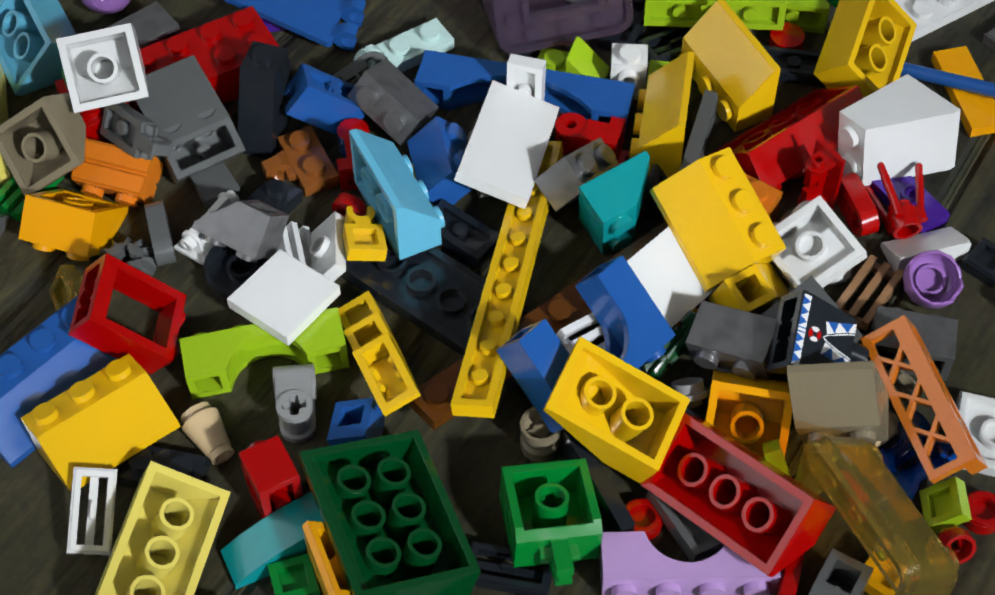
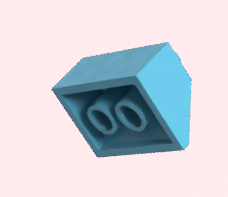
(29, 43)
(395, 194)

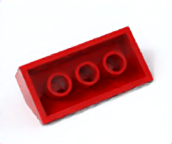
(784, 141)
(739, 497)

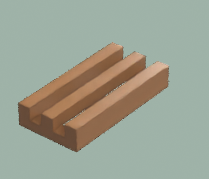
(881, 272)

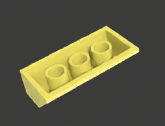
(164, 535)

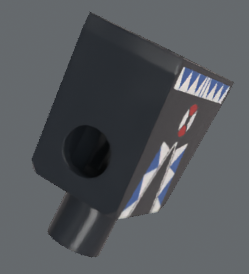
(812, 333)

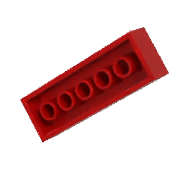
(217, 48)

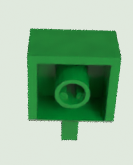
(551, 515)

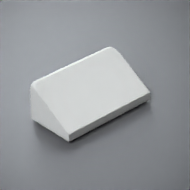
(946, 240)

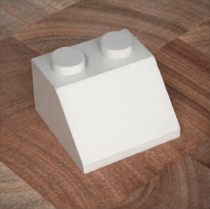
(103, 67)

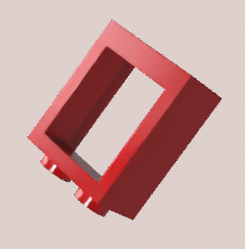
(93, 328)

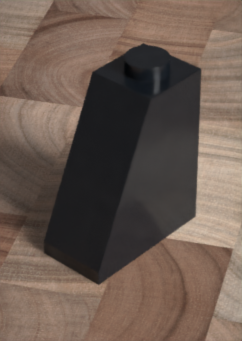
(262, 98)

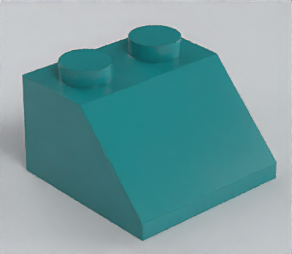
(614, 202)

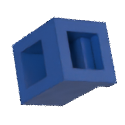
(355, 421)

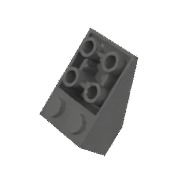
(191, 118)

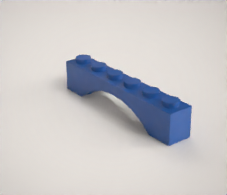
(465, 80)

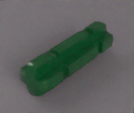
(674, 348)

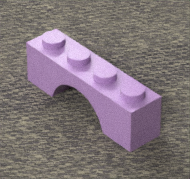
(636, 567)

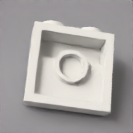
(815, 245)

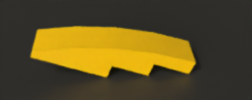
(378, 354)

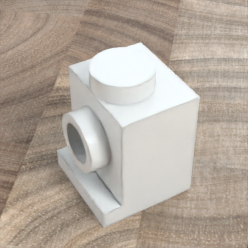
(630, 64)

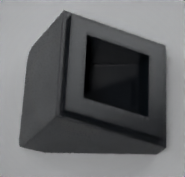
(650, 208)

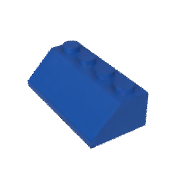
(37, 371)

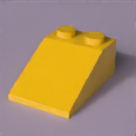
(616, 410)

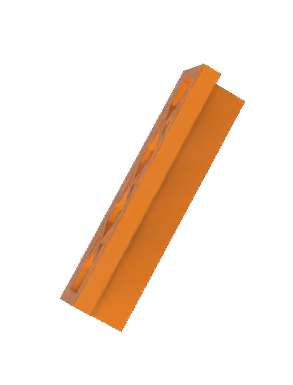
(938, 398)

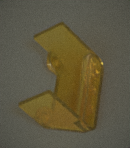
(879, 514)

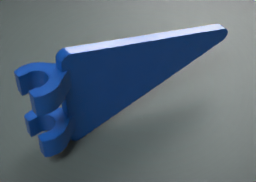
(313, 18)

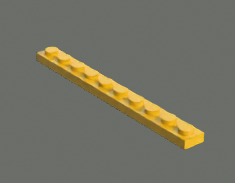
(502, 301)

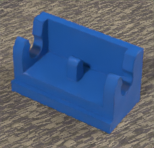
(320, 99)

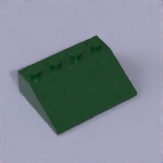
(390, 517)

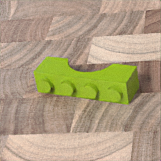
(218, 357)

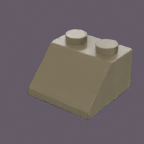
(43, 142)
(839, 400)

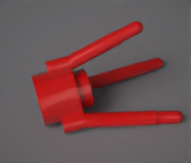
(903, 218)

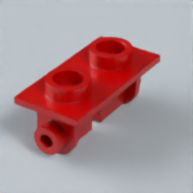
(822, 175)

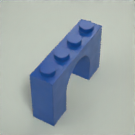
(630, 325)

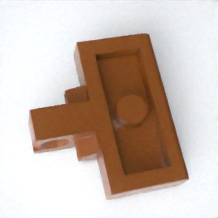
(302, 160)

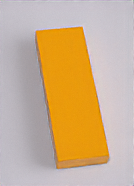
(976, 110)

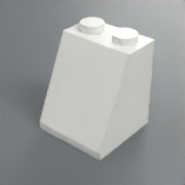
(900, 128)

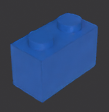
(436, 158)

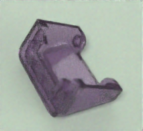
(543, 24)

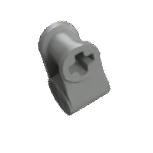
(295, 401)

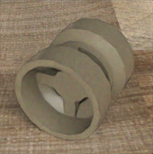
(546, 443)

